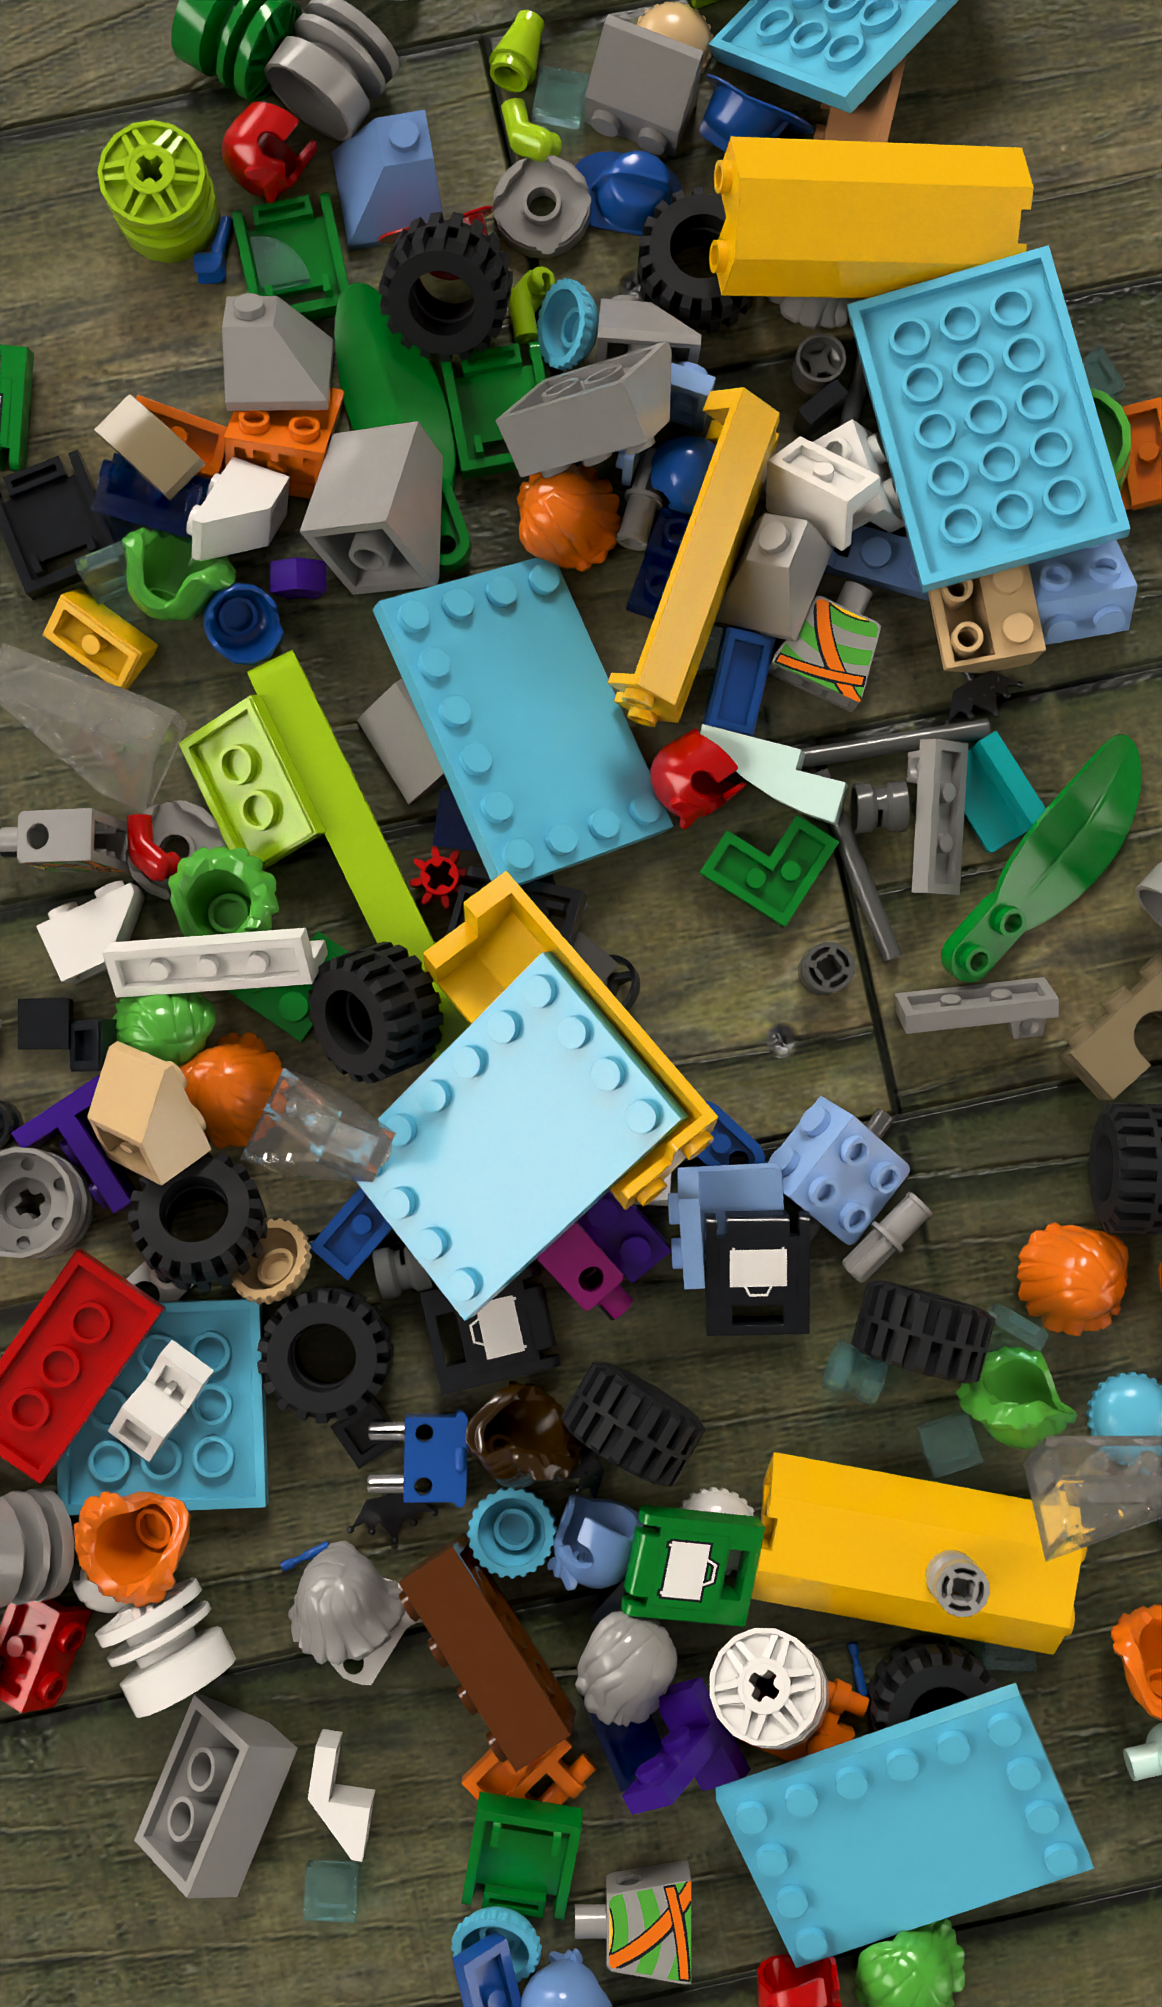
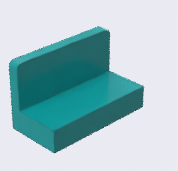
(998, 795)

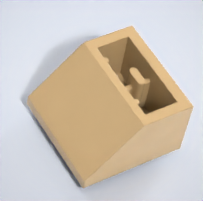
(988, 622)
(146, 1115)

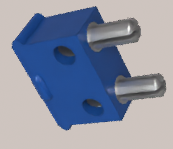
(437, 1457)

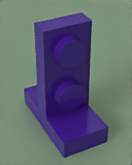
(69, 1117)
(625, 1236)
(694, 1748)

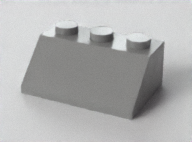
(590, 413)
(214, 1798)

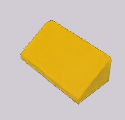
(99, 638)

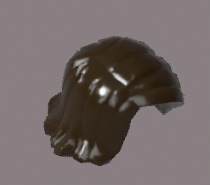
(523, 1437)

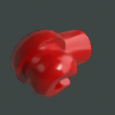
(145, 853)

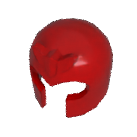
(257, 151)
(691, 777)
(806, 1986)

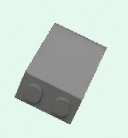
(379, 509)

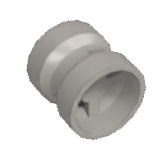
(948, 1574)

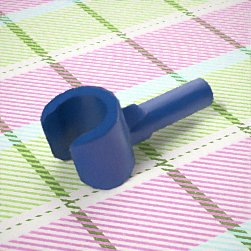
(212, 265)

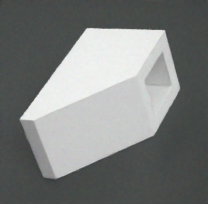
(240, 511)
(81, 933)

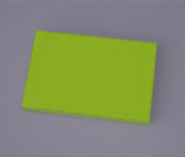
(252, 783)

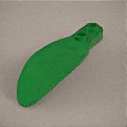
(396, 386)
(1054, 859)

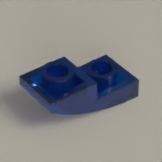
(657, 563)

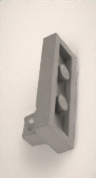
(940, 808)
(1017, 1002)

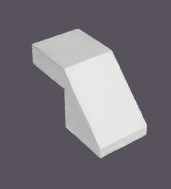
(160, 1401)
(341, 1807)

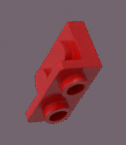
(39, 1652)

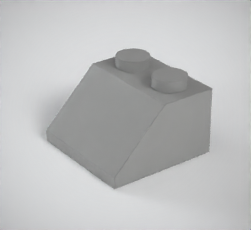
(643, 87)
(402, 743)

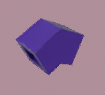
(298, 578)

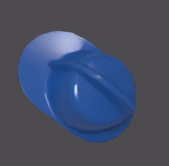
(739, 115)
(626, 188)

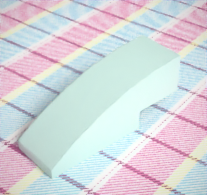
(778, 773)

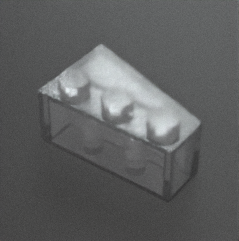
(317, 1134)
(1093, 1488)

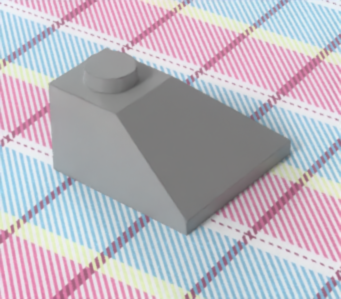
(634, 325)
(274, 357)
(775, 577)

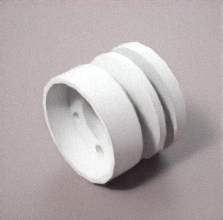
(167, 1649)
(799, 1678)

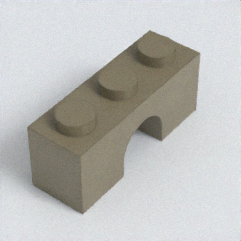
(1106, 1051)

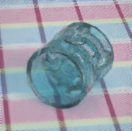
(854, 1373)

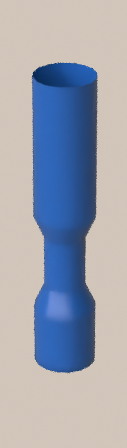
(306, 1556)
(857, 1669)

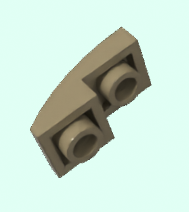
(150, 447)

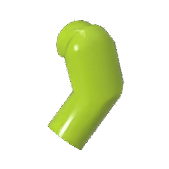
(527, 138)
(526, 300)

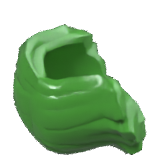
(166, 577)
(223, 893)
(166, 1024)
(1016, 1398)
(913, 1969)

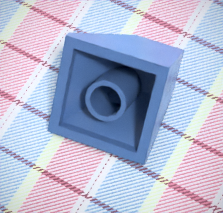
(386, 177)

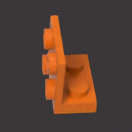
(285, 441)

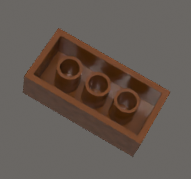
(489, 1653)

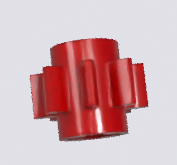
(439, 864)

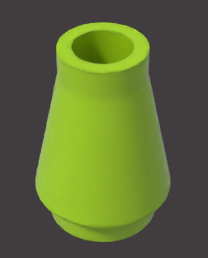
(517, 53)

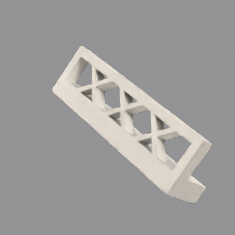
(213, 962)

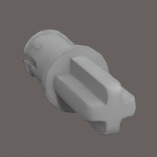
(641, 506)
(886, 1237)

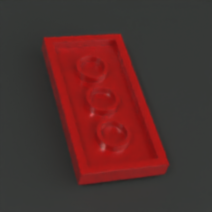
(68, 1361)

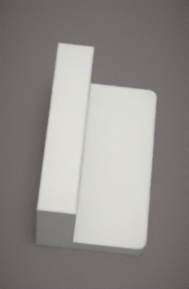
(820, 488)

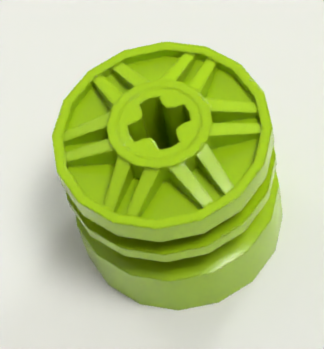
(163, 217)

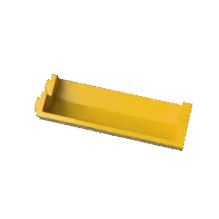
(862, 214)
(706, 558)
(495, 946)
(863, 1543)

